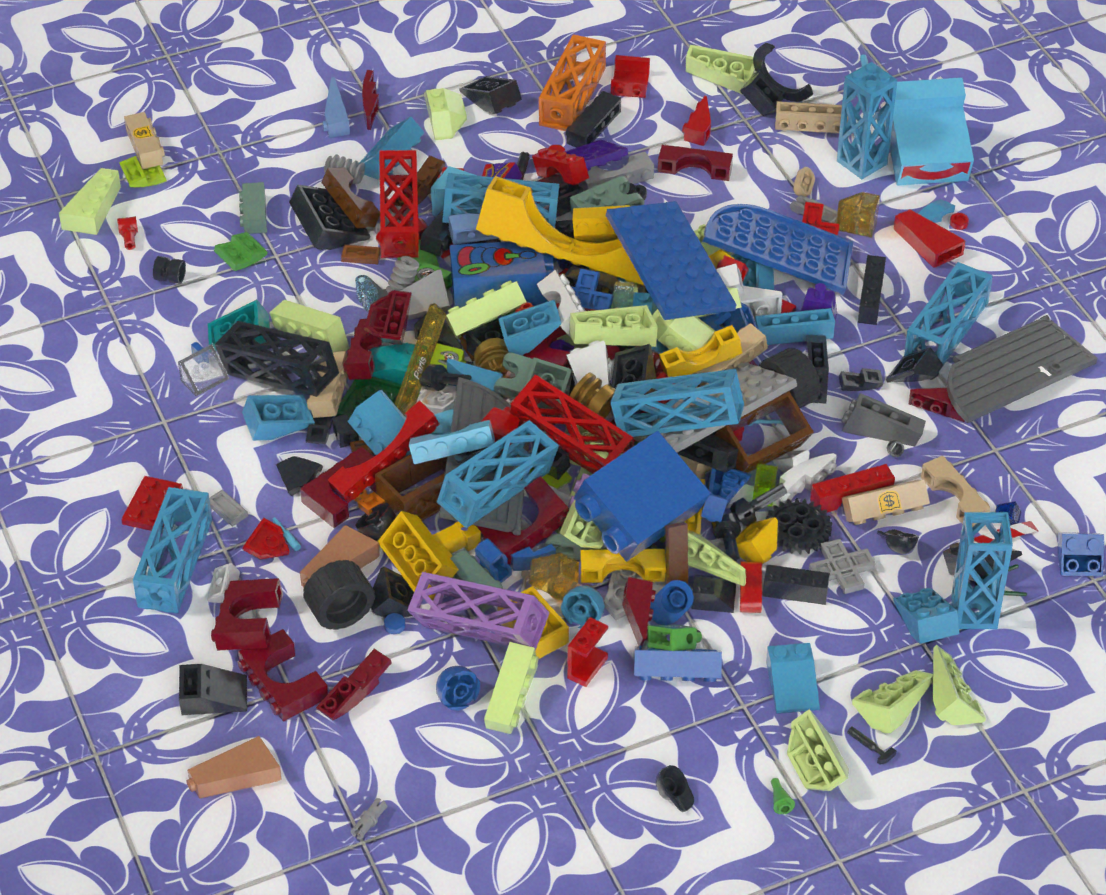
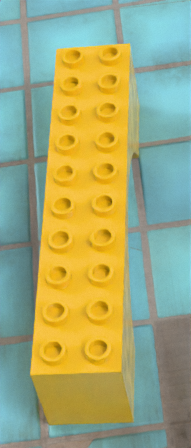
(514, 217)

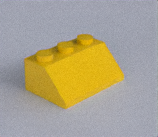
(592, 224)

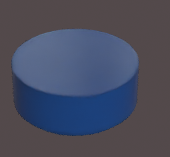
(394, 623)

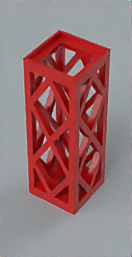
(404, 230)
(539, 390)

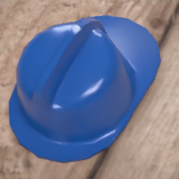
(672, 602)

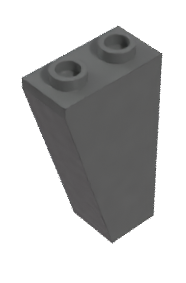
(881, 421)

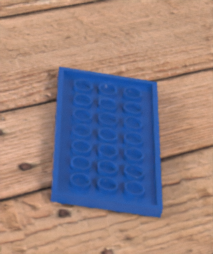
(670, 260)

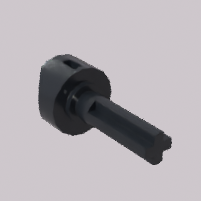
(436, 377)
(746, 510)
(729, 530)

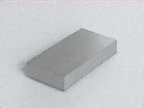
(227, 508)

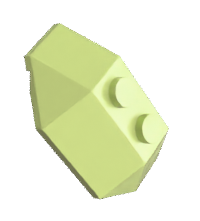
(445, 112)
(684, 333)
(580, 531)
(815, 754)

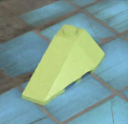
(952, 693)

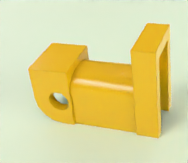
(454, 538)

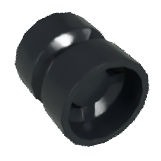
(165, 269)

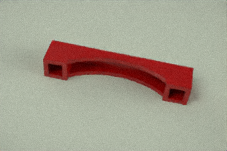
(354, 480)

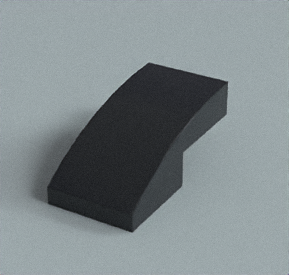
(865, 380)
(319, 431)

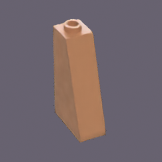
(345, 545)
(234, 770)

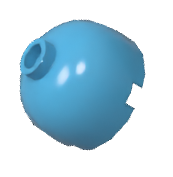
(581, 604)

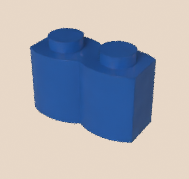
(493, 560)

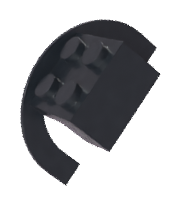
(764, 91)

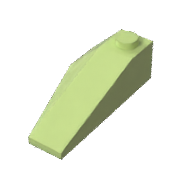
(712, 560)
(893, 702)

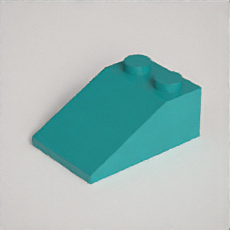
(250, 313)
(392, 361)

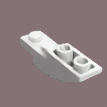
(805, 475)

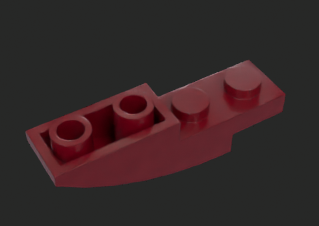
(356, 687)

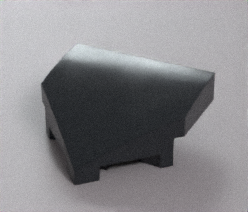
(297, 472)

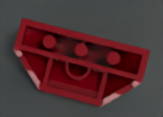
(389, 317)

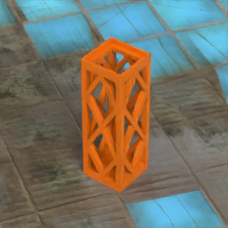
(568, 102)

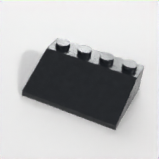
(324, 219)

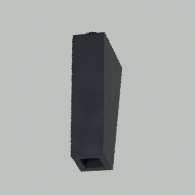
(817, 352)
(712, 452)

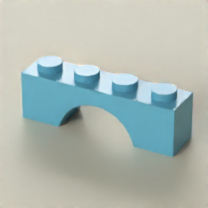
(438, 446)

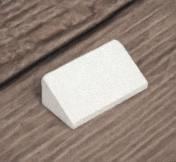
(220, 582)

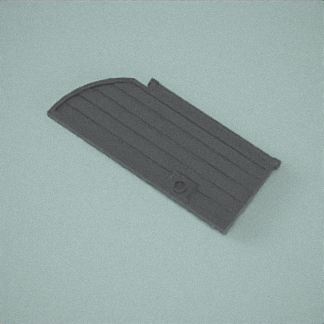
(1013, 367)
(470, 407)

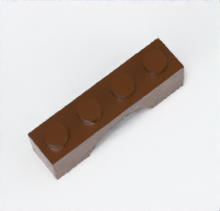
(359, 211)

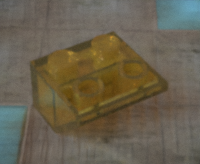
(858, 214)
(554, 574)

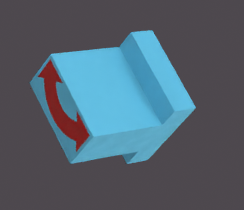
(930, 132)

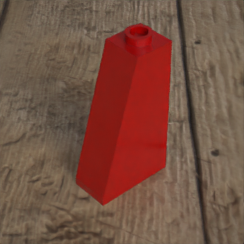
(928, 238)

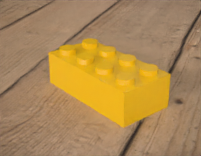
(415, 550)

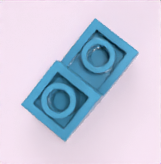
(936, 210)

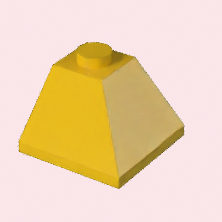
(758, 541)

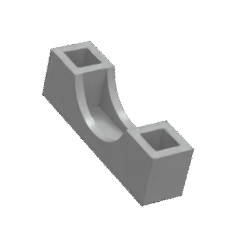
(637, 170)

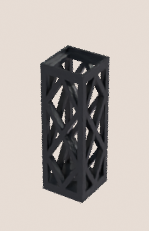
(239, 349)

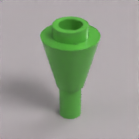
(781, 799)

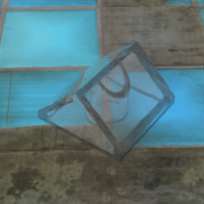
(202, 370)

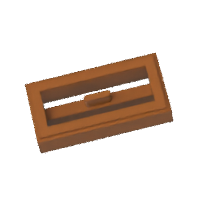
(361, 254)

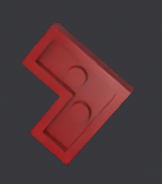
(813, 216)

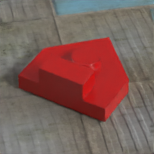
(266, 541)

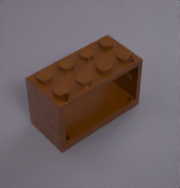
(791, 418)
(406, 474)

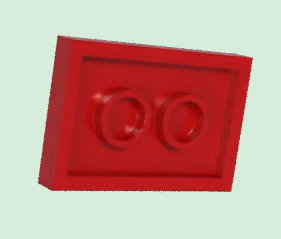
(147, 502)

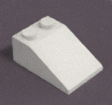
(761, 301)
(438, 400)

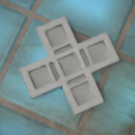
(844, 565)

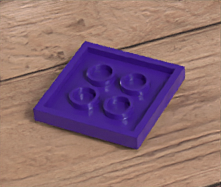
(599, 153)

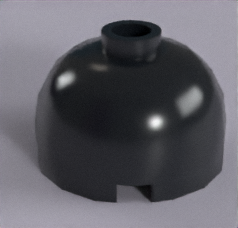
(377, 522)

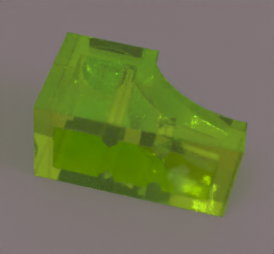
(765, 480)

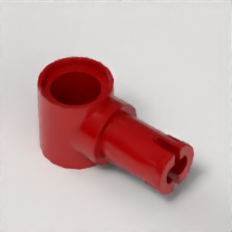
(128, 229)

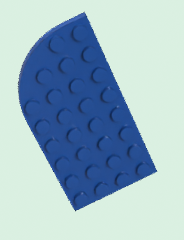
(781, 244)

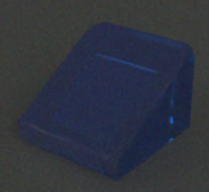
(1013, 511)

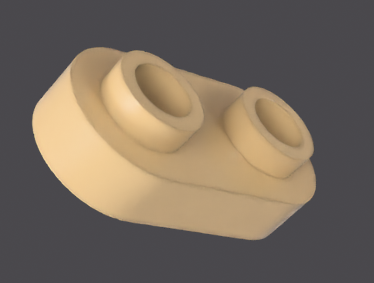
(804, 182)

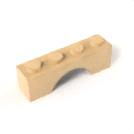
(942, 476)

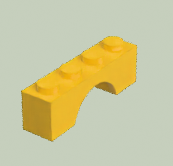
(722, 346)
(599, 563)

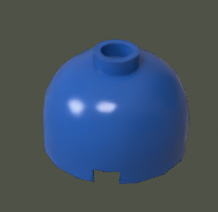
(457, 687)

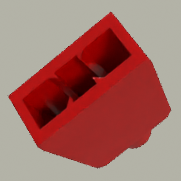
(502, 422)

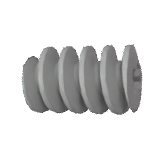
(355, 169)
(403, 274)

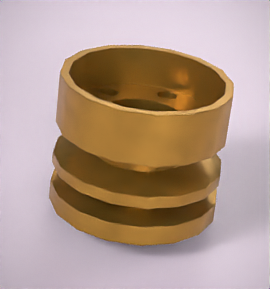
(491, 355)
(590, 394)

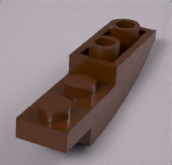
(426, 178)

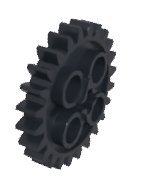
(801, 525)

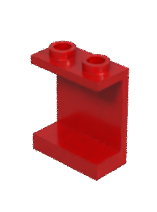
(630, 76)
(583, 657)

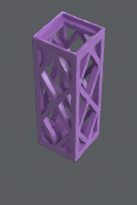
(528, 611)

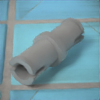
(369, 818)

